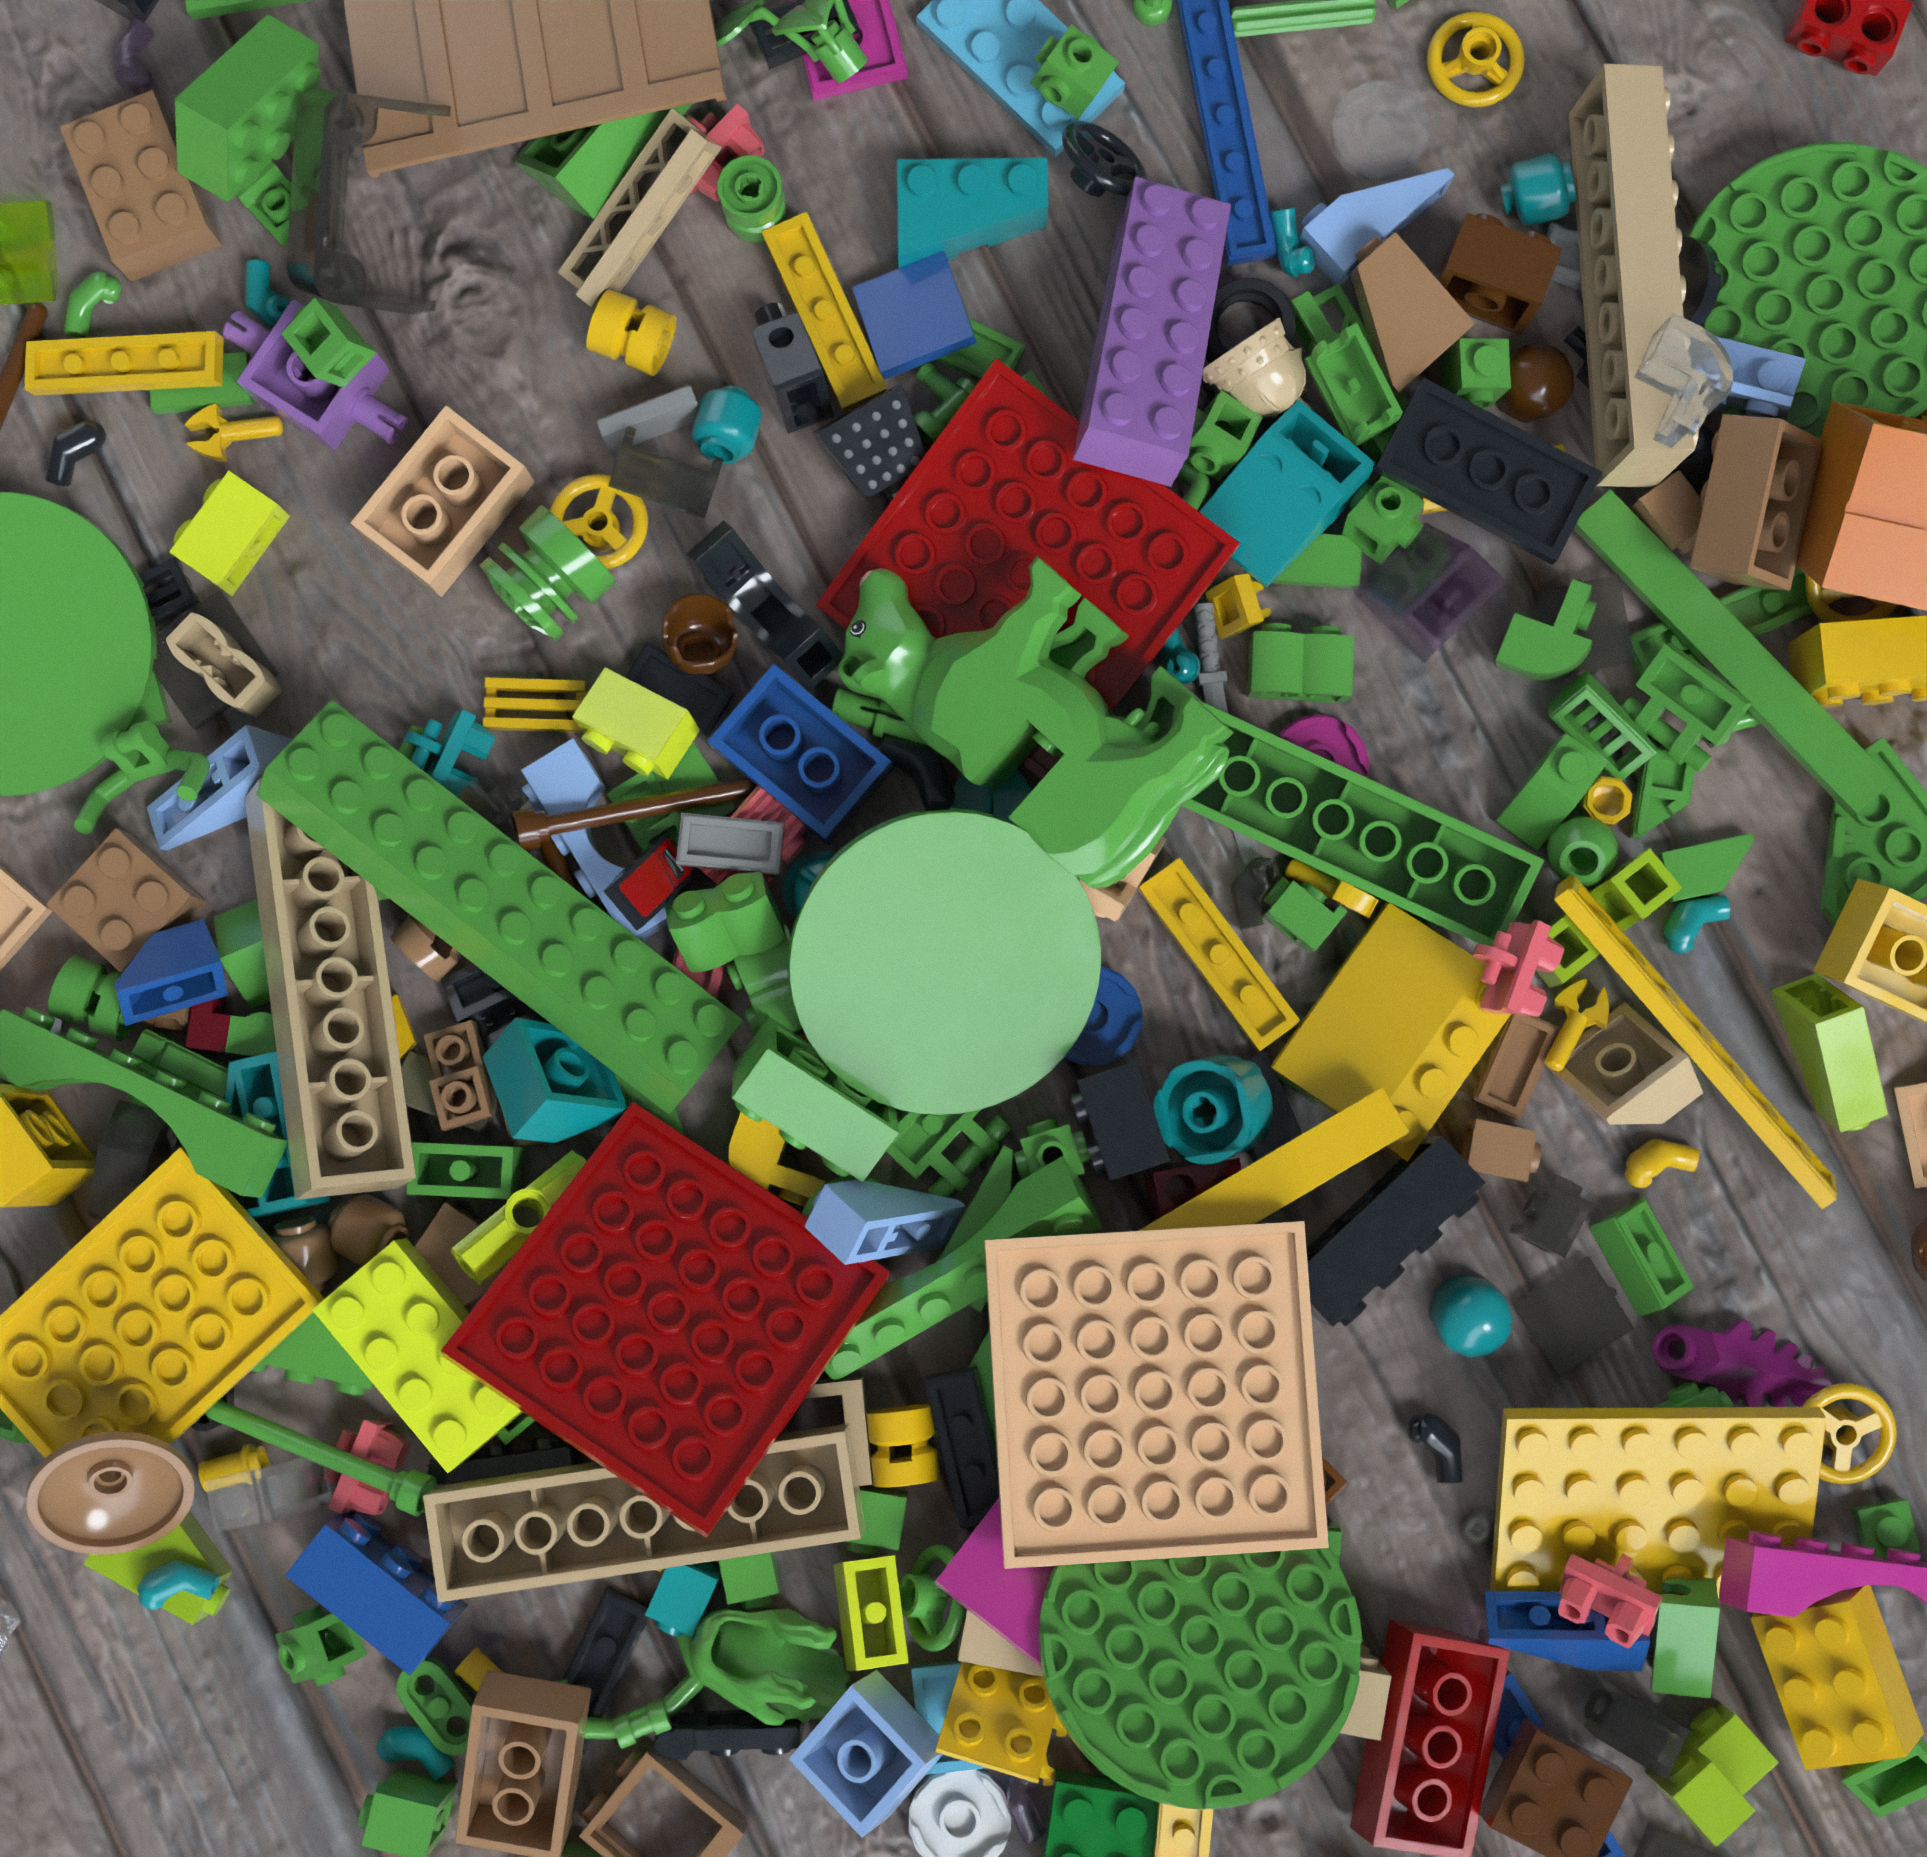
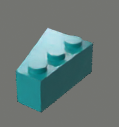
(967, 203)
(256, 1089)

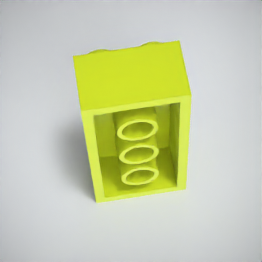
(393, 1326)

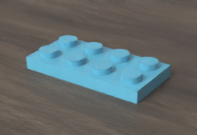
(998, 48)

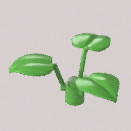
(832, 42)

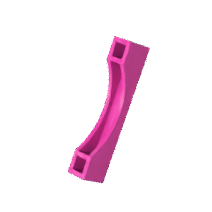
(1787, 1579)

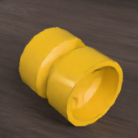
(627, 331)
(900, 1427)

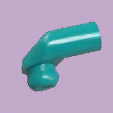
(259, 297)
(1179, 659)

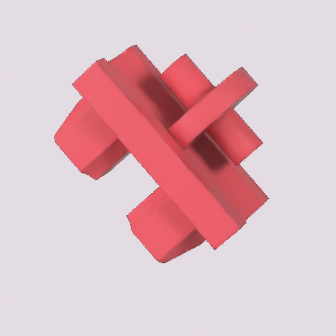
(734, 137)
(1511, 967)
(377, 1445)
(1611, 1593)

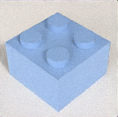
(868, 1752)

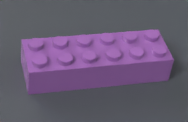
(1153, 332)

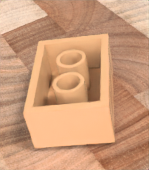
(443, 501)

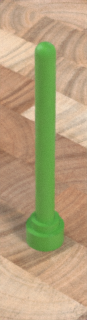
(404, 1488)

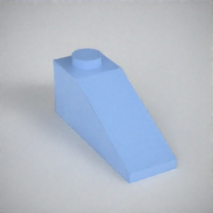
(1357, 217)
(221, 800)
(880, 1220)

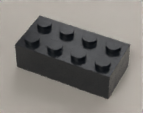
(1386, 1227)

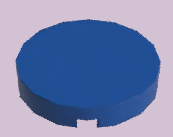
(1111, 1024)

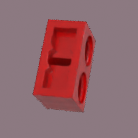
(1843, 37)

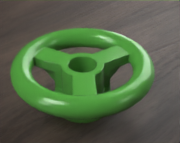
(925, 1602)

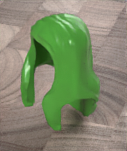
(769, 1663)

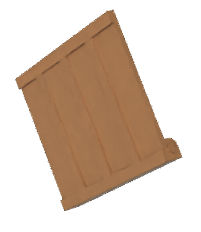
(523, 68)

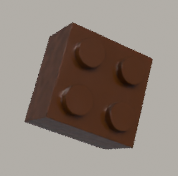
(1498, 271)
(1554, 1794)

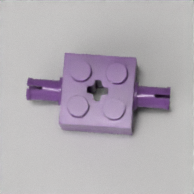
(314, 406)

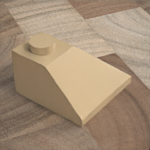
(1630, 1071)

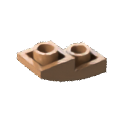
(460, 1075)

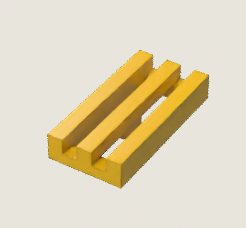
(492, 703)

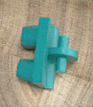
(459, 736)

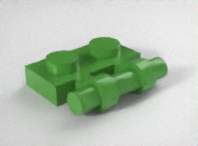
(1695, 697)
(927, 1135)

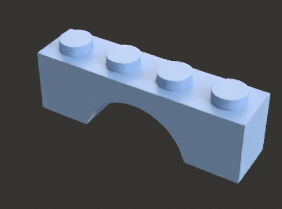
(569, 782)

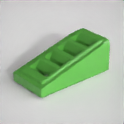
(1601, 701)

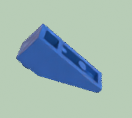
(1533, 1626)

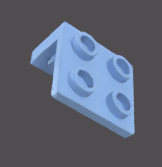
(1761, 380)

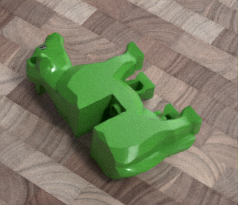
(1021, 685)

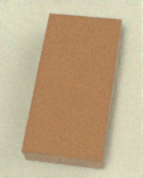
(1515, 1065)

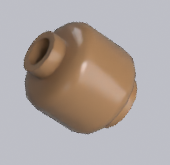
(365, 1228)
(308, 1248)

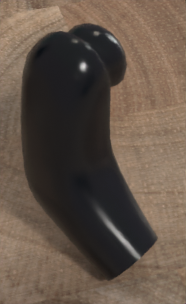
(924, 768)

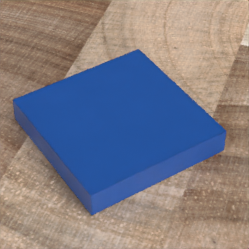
(914, 315)

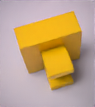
(1236, 605)

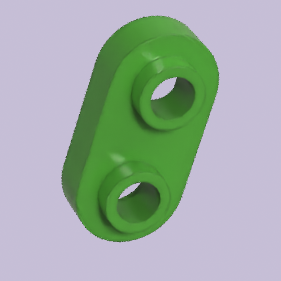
(436, 1708)

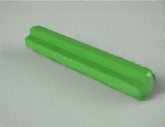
(1300, 16)

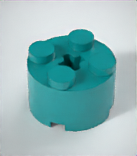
(1240, 1101)

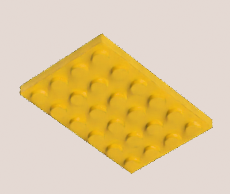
(149, 1315)
(1648, 1488)

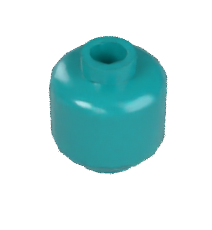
(1539, 189)
(727, 424)

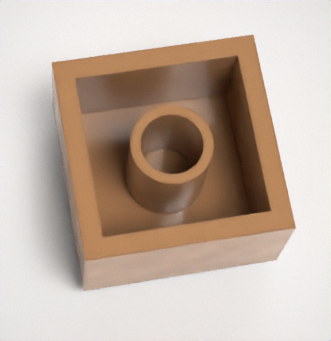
(124, 898)

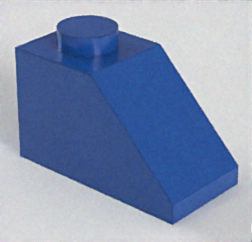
(171, 973)

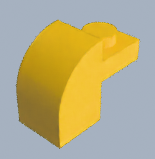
(758, 1152)

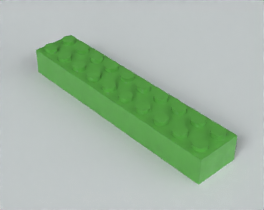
(497, 905)

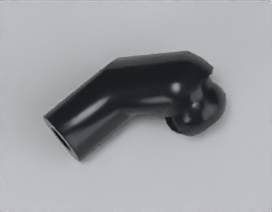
(70, 447)

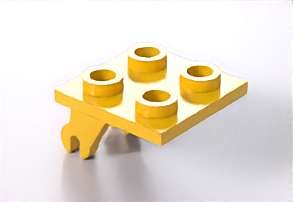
(1000, 1722)

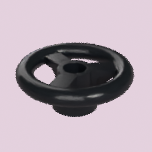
(1097, 165)

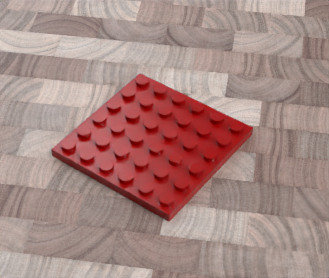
(1008, 491)
(665, 1318)

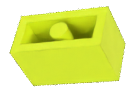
(228, 532)
(635, 724)
(870, 1613)

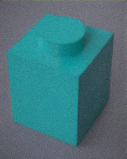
(683, 1597)

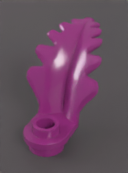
(1740, 1364)

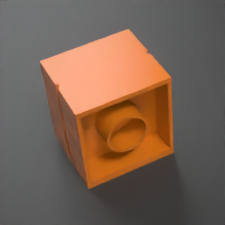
(1869, 507)

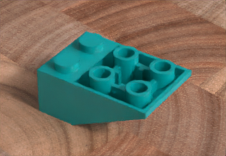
(1287, 491)

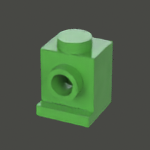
(327, 342)
(1301, 913)

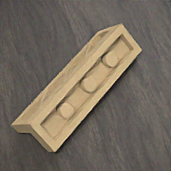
(647, 217)

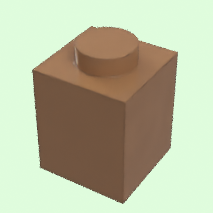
(1671, 512)
(1500, 1150)

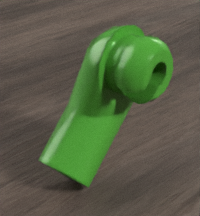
(85, 298)

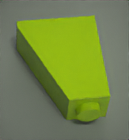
(1832, 1051)
(184, 1543)

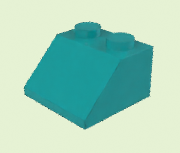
(550, 1083)

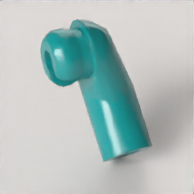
(1290, 255)
(1688, 919)
(172, 1578)
(413, 1744)

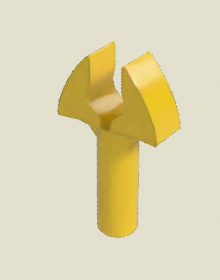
(228, 431)
(1332, 888)
(1575, 1022)

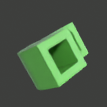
(1545, 650)

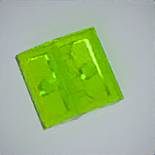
(27, 253)

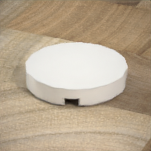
(959, 1815)

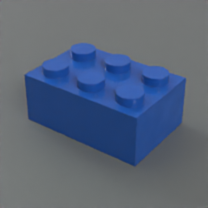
(801, 754)
(376, 1589)

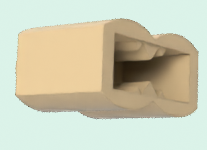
(224, 666)

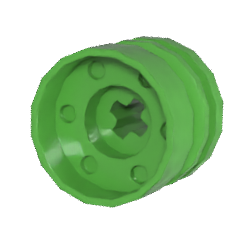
(547, 573)

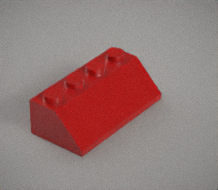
(1431, 1767)

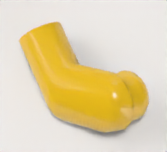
(1655, 1157)

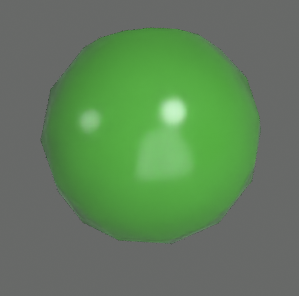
(1583, 849)

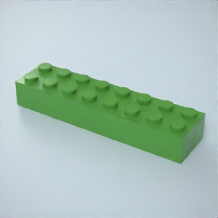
(1367, 834)

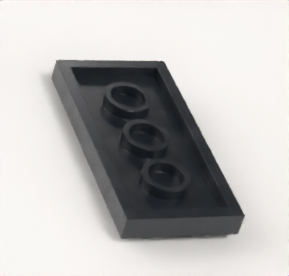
(1487, 471)

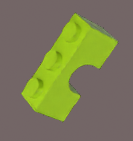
(1626, 896)

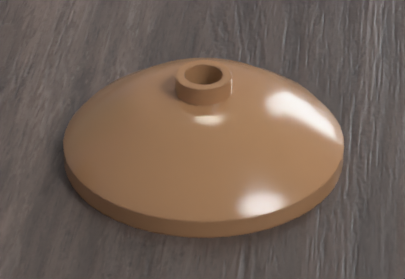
(110, 1493)

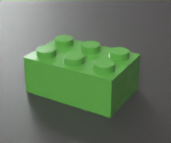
(244, 108)
(798, 1093)

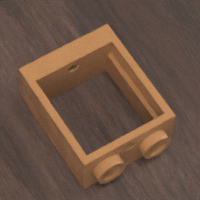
(612, 1844)

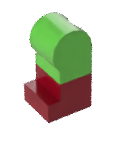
(229, 1034)

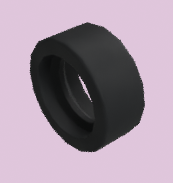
(1253, 291)

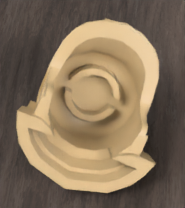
(1261, 372)

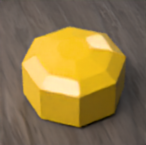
(1606, 800)

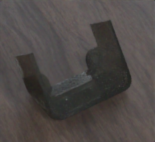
(325, 128)

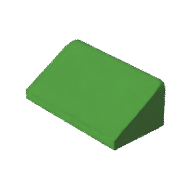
(1641, 1257)

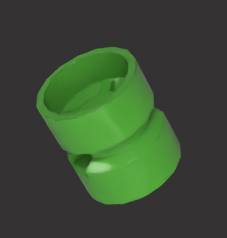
(751, 197)
(88, 994)

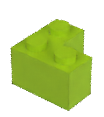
(1714, 1772)

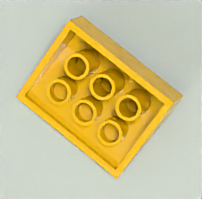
(1396, 1020)

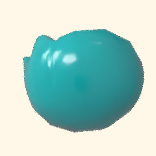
(1471, 1316)

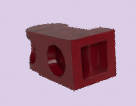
(1178, 1185)

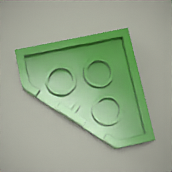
(1881, 842)

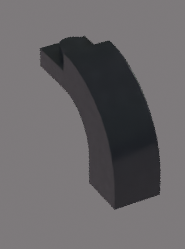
(764, 607)

